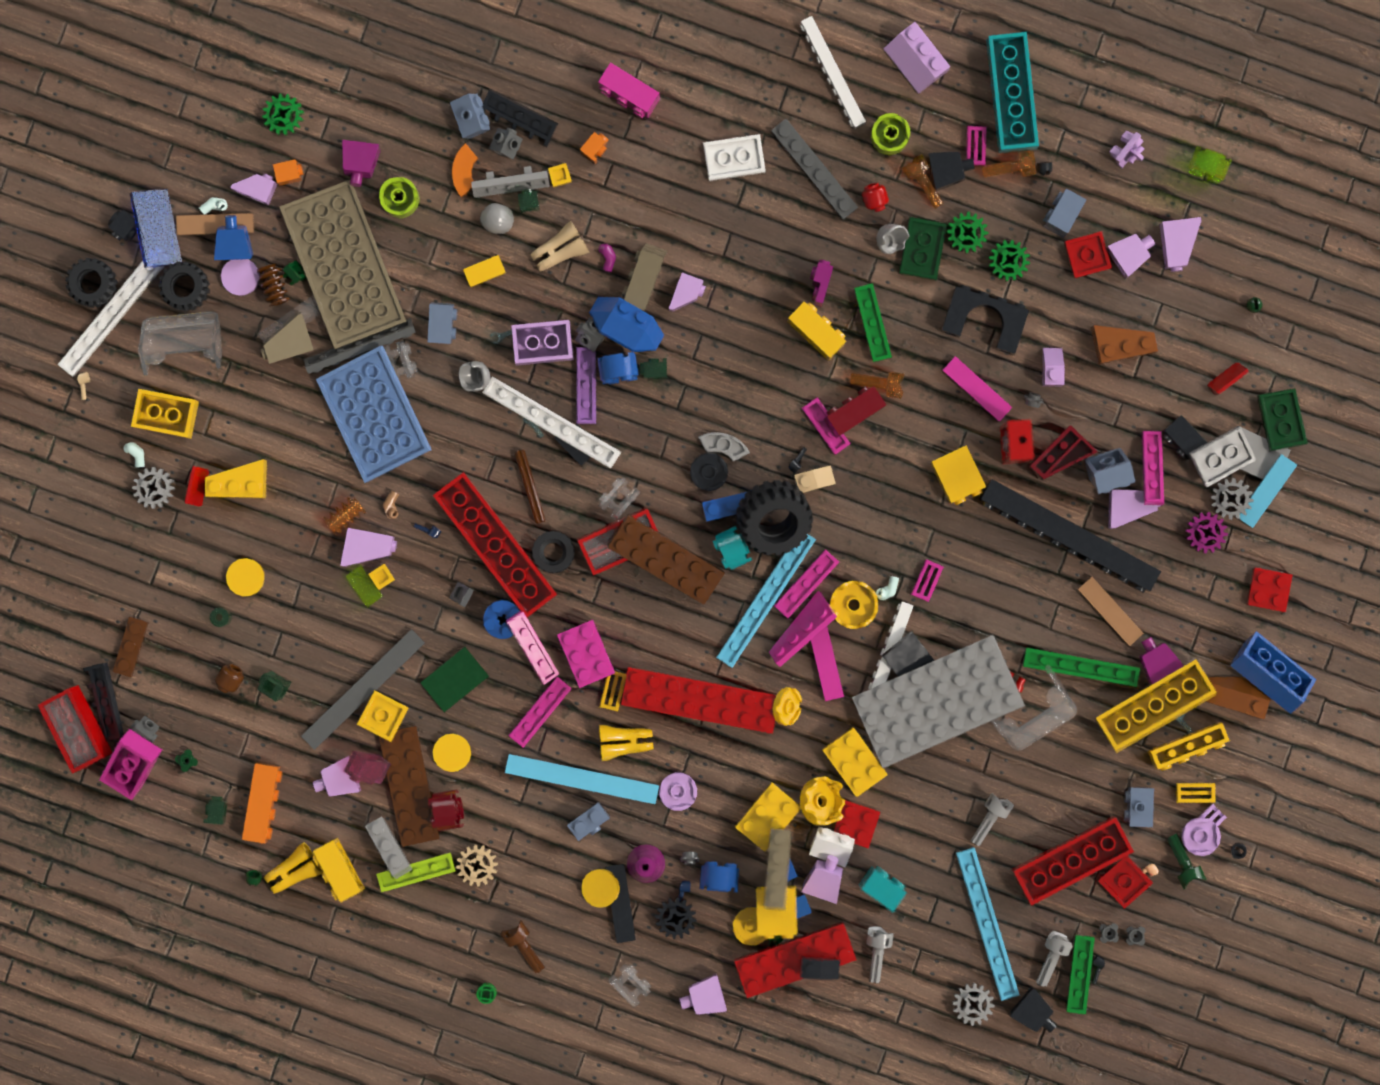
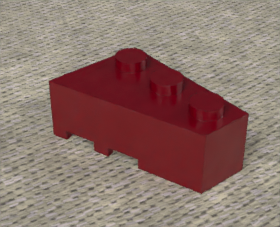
(1061, 453)

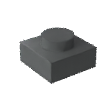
(461, 594)

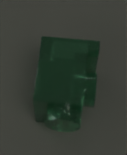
(528, 201)
(654, 369)
(268, 688)
(216, 810)

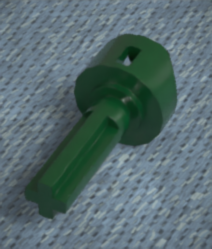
(1189, 872)

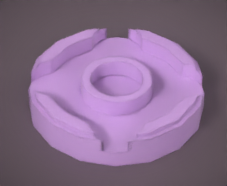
(240, 277)
(678, 791)
(1201, 836)

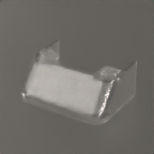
(179, 335)
(1060, 712)

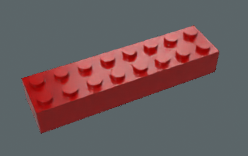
(495, 545)
(699, 700)

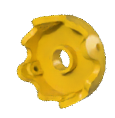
(867, 604)
(831, 805)

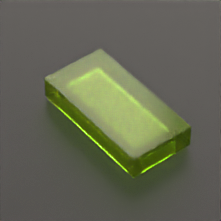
(364, 586)

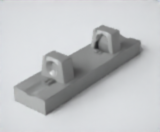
(509, 184)

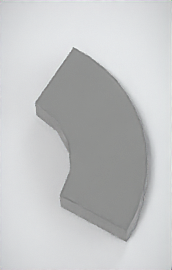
(724, 444)

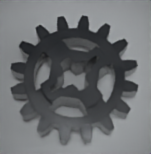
(679, 930)

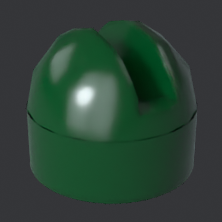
(1251, 306)
(253, 877)

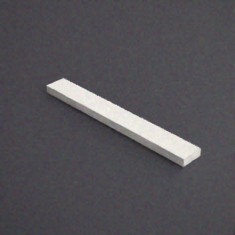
(108, 318)
(551, 422)

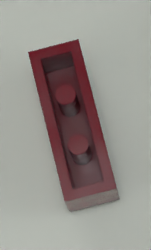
(854, 411)

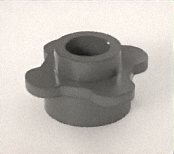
(1033, 400)
(689, 858)
(1106, 928)
(1140, 938)

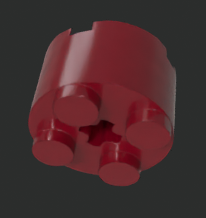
(446, 810)

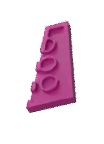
(805, 627)

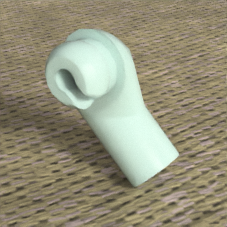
(213, 204)
(137, 452)
(889, 590)

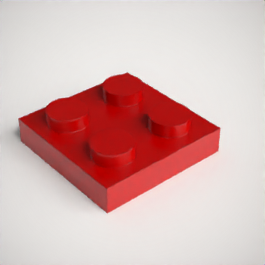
(1087, 254)
(1269, 589)
(858, 823)
(1125, 881)

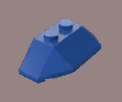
(626, 324)

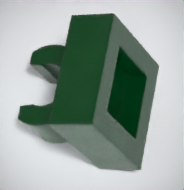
(295, 272)

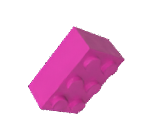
(628, 91)
(586, 653)
(130, 764)

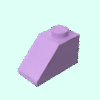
(256, 187)
(686, 291)
(1053, 367)

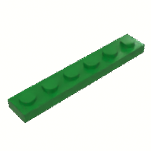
(1081, 667)

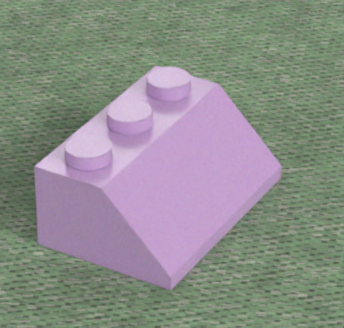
(917, 57)

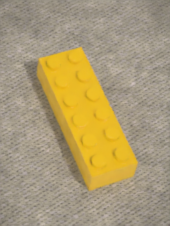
(1156, 706)

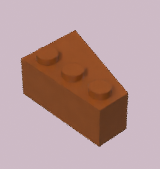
(1120, 344)

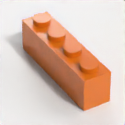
(261, 803)

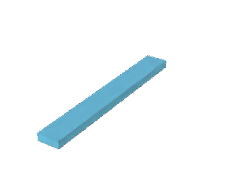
(763, 602)
(582, 779)
(987, 924)

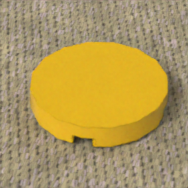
(245, 577)
(786, 706)
(452, 752)
(600, 888)
(746, 927)

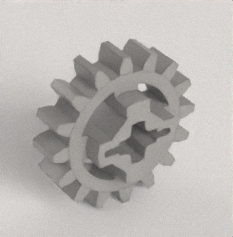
(150, 496)
(1225, 505)
(980, 997)

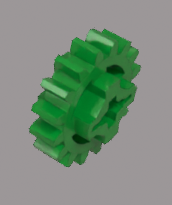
(289, 110)
(961, 238)
(1003, 253)

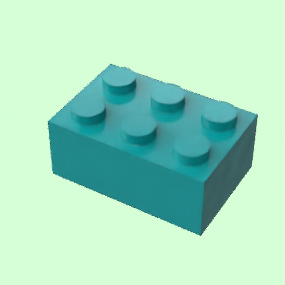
(883, 889)

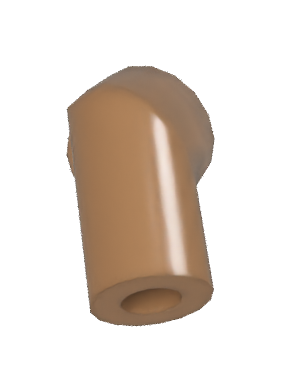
(389, 505)

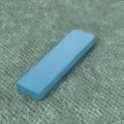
(1268, 489)

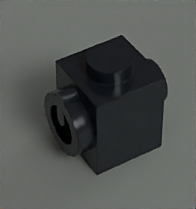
(122, 225)

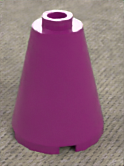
(646, 855)

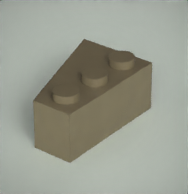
(644, 276)

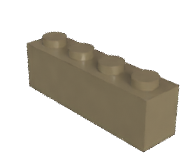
(778, 869)

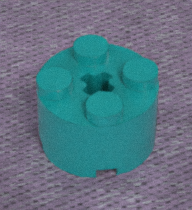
(732, 548)

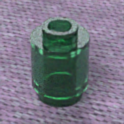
(227, 617)

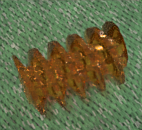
(344, 515)

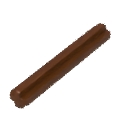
(530, 486)

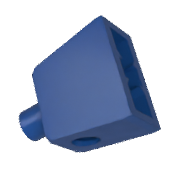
(232, 241)

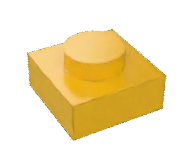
(559, 175)
(381, 576)

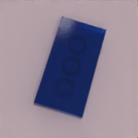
(155, 228)

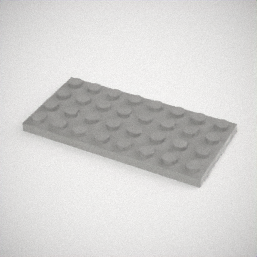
(938, 701)

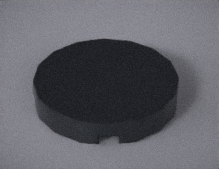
(709, 471)

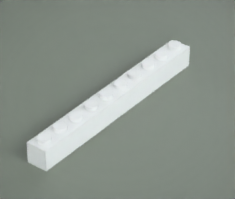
(834, 75)
(896, 633)

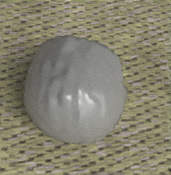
(497, 218)
(892, 238)
(474, 376)

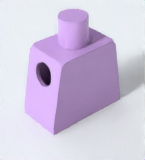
(1130, 253)
(336, 780)
(824, 880)
(705, 996)

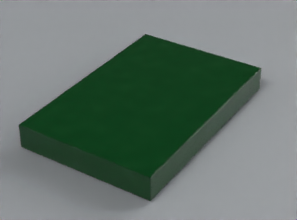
(923, 248)
(1282, 419)
(454, 679)

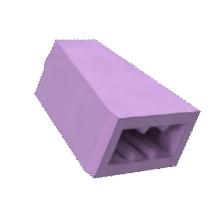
(1178, 241)
(1127, 506)
(366, 546)

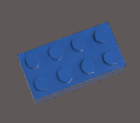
(1273, 672)

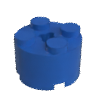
(618, 367)
(491, 617)
(719, 877)

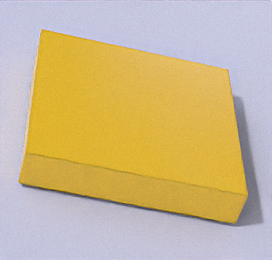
(382, 716)

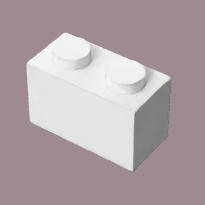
(831, 843)

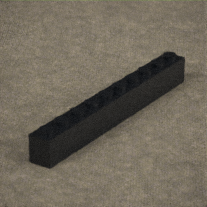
(1070, 536)

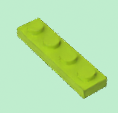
(421, 871)

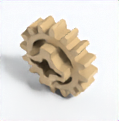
(479, 857)

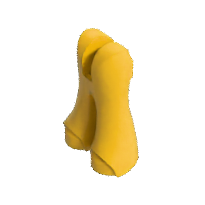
(609, 733)
(307, 871)

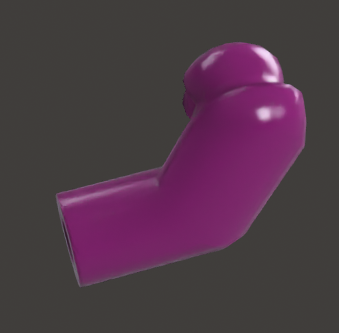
(609, 255)

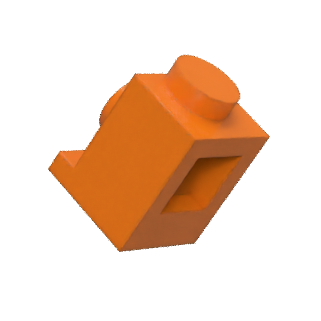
(594, 147)

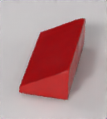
(1227, 378)
(196, 486)

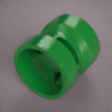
(486, 993)

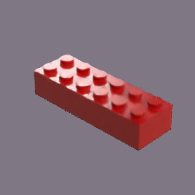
(1072, 860)
(782, 962)

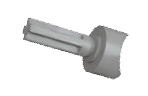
(996, 808)
(878, 942)
(1058, 945)

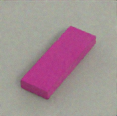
(816, 413)

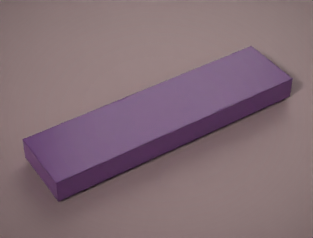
(586, 386)

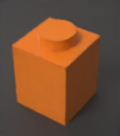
(288, 172)

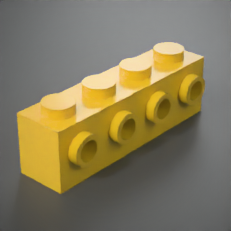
(1188, 745)

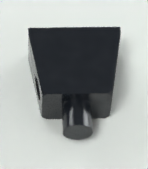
(949, 168)
(1033, 1012)

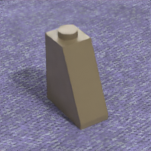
(288, 340)

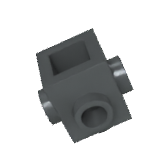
(505, 143)
(589, 335)
(145, 728)

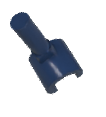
(433, 532)
(684, 887)

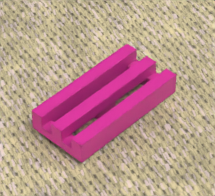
(983, 148)
(933, 566)

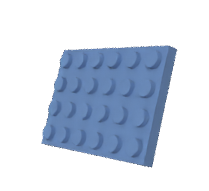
(373, 414)

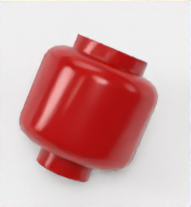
(875, 197)

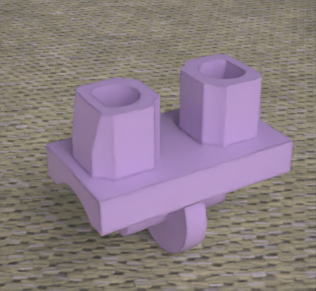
(1130, 152)

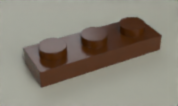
(130, 646)

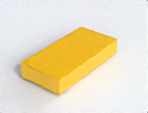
(484, 271)

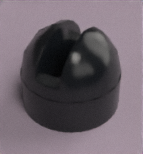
(1044, 168)
(1237, 854)

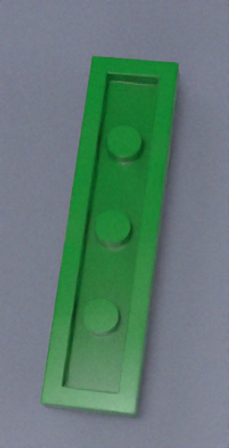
(872, 322)
(1080, 974)

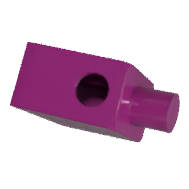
(359, 160)
(1158, 661)

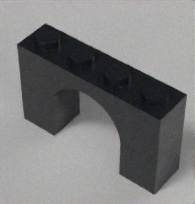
(1012, 316)

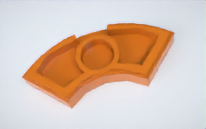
(462, 170)

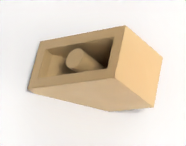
(814, 479)

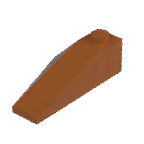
(1240, 696)

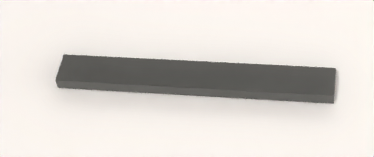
(363, 689)

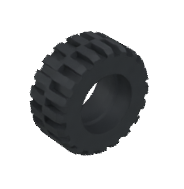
(765, 499)

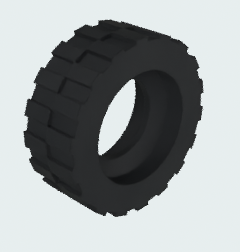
(553, 537)

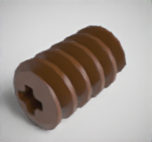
(272, 285)

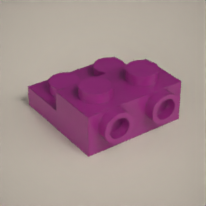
(820, 277)

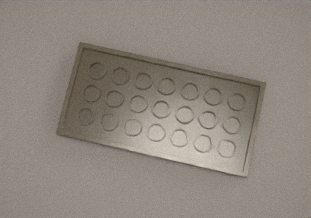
(342, 264)

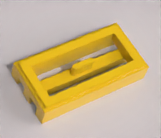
(609, 706)
(1195, 800)

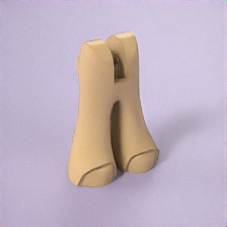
(571, 250)

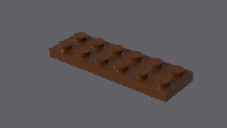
(665, 559)
(409, 787)

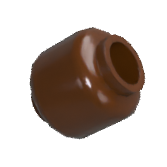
(229, 678)

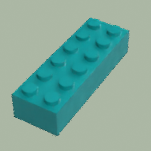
(1012, 92)

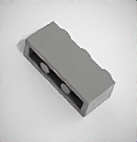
(388, 847)

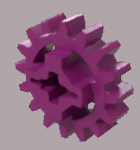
(1212, 522)

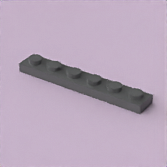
(814, 169)
(333, 357)

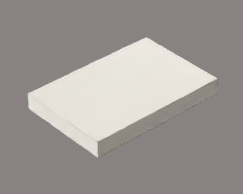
(734, 157)

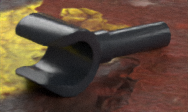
(794, 466)
(1099, 962)

